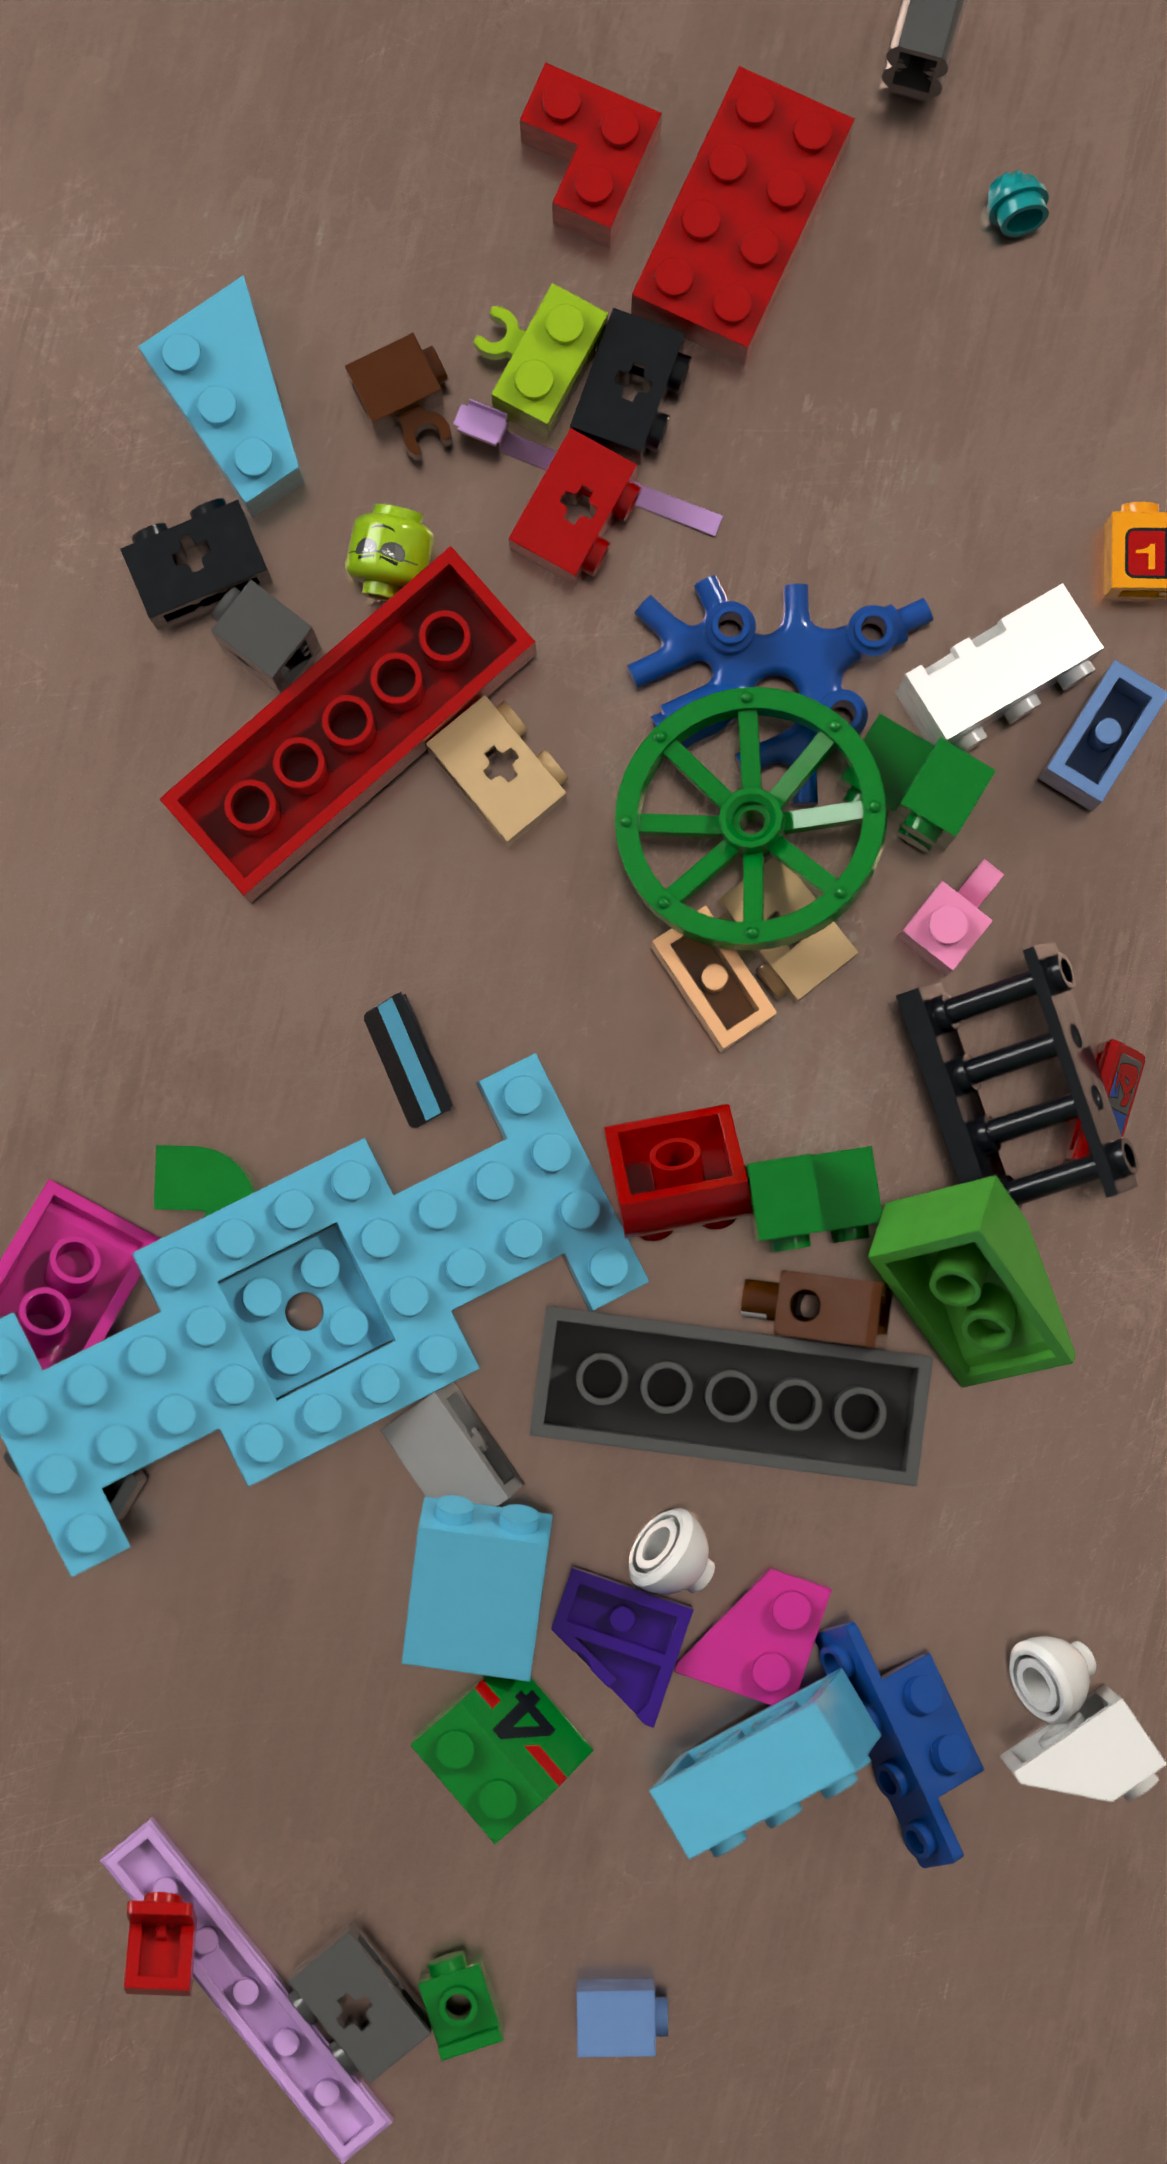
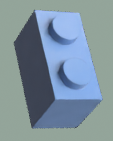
(1103, 735)

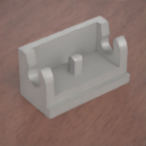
(452, 1450)

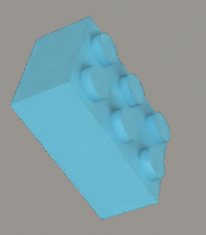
(767, 1766)

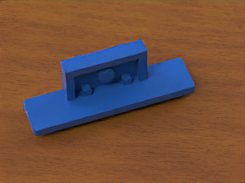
(920, 1744)

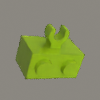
(544, 359)

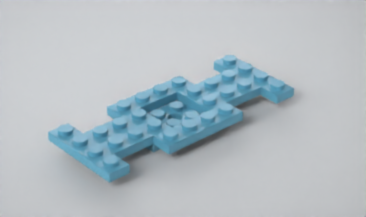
(380, 1276)

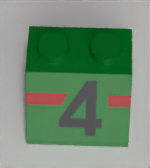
(501, 1751)

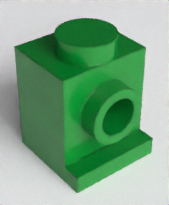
(480, 2025)

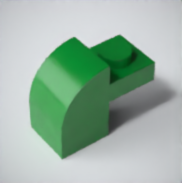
(198, 1179)

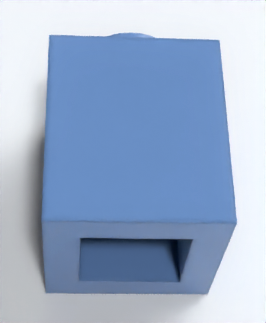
(619, 2017)

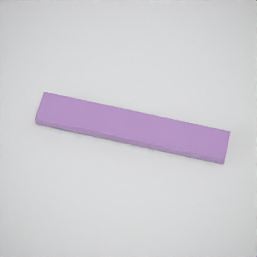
(254, 1997)

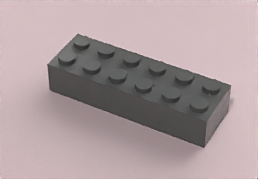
(731, 1395)

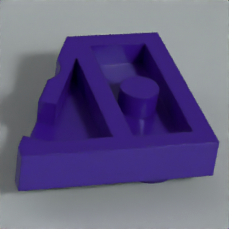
(623, 1637)

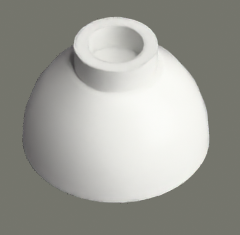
(671, 1555)
(1051, 1676)

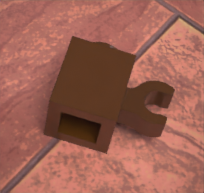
(401, 388)

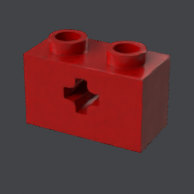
(577, 471)

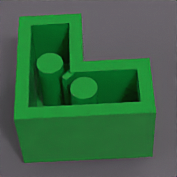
(925, 785)
(813, 1196)

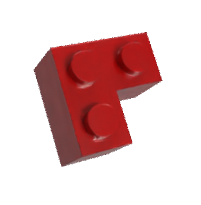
(603, 141)

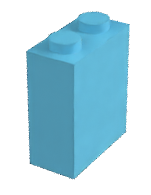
(476, 1587)

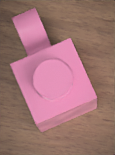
(951, 920)

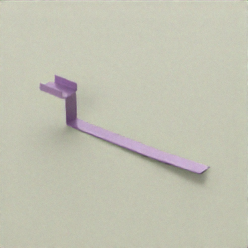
(491, 427)

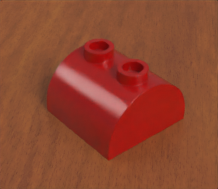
(678, 1172)

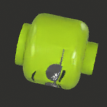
(388, 549)

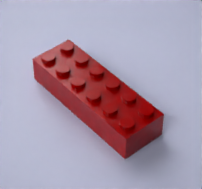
(349, 724)

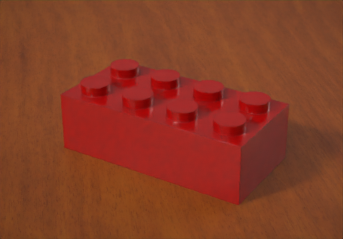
(742, 215)

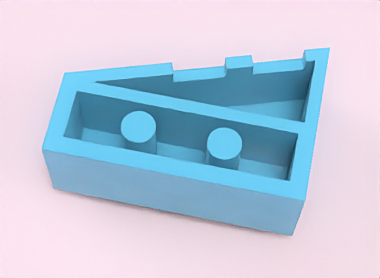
(227, 394)

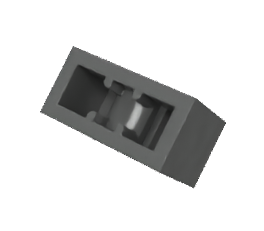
(264, 636)
(393, 2015)

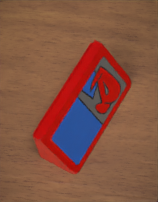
(1121, 1073)

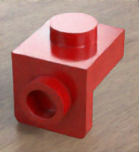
(160, 1945)

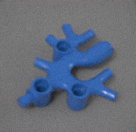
(796, 650)

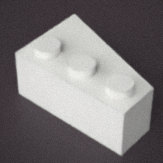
(1001, 671)

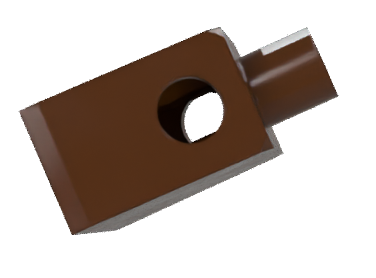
(849, 1311)

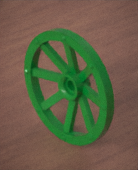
(748, 806)

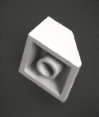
(1090, 1755)

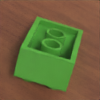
(972, 1281)

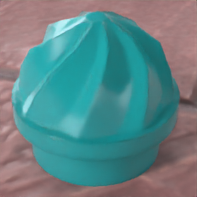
(1017, 203)

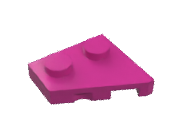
(761, 1640)

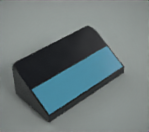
(408, 1061)

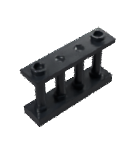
(956, 1077)

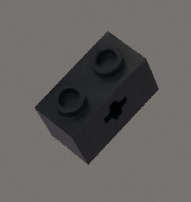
(630, 350)
(170, 586)

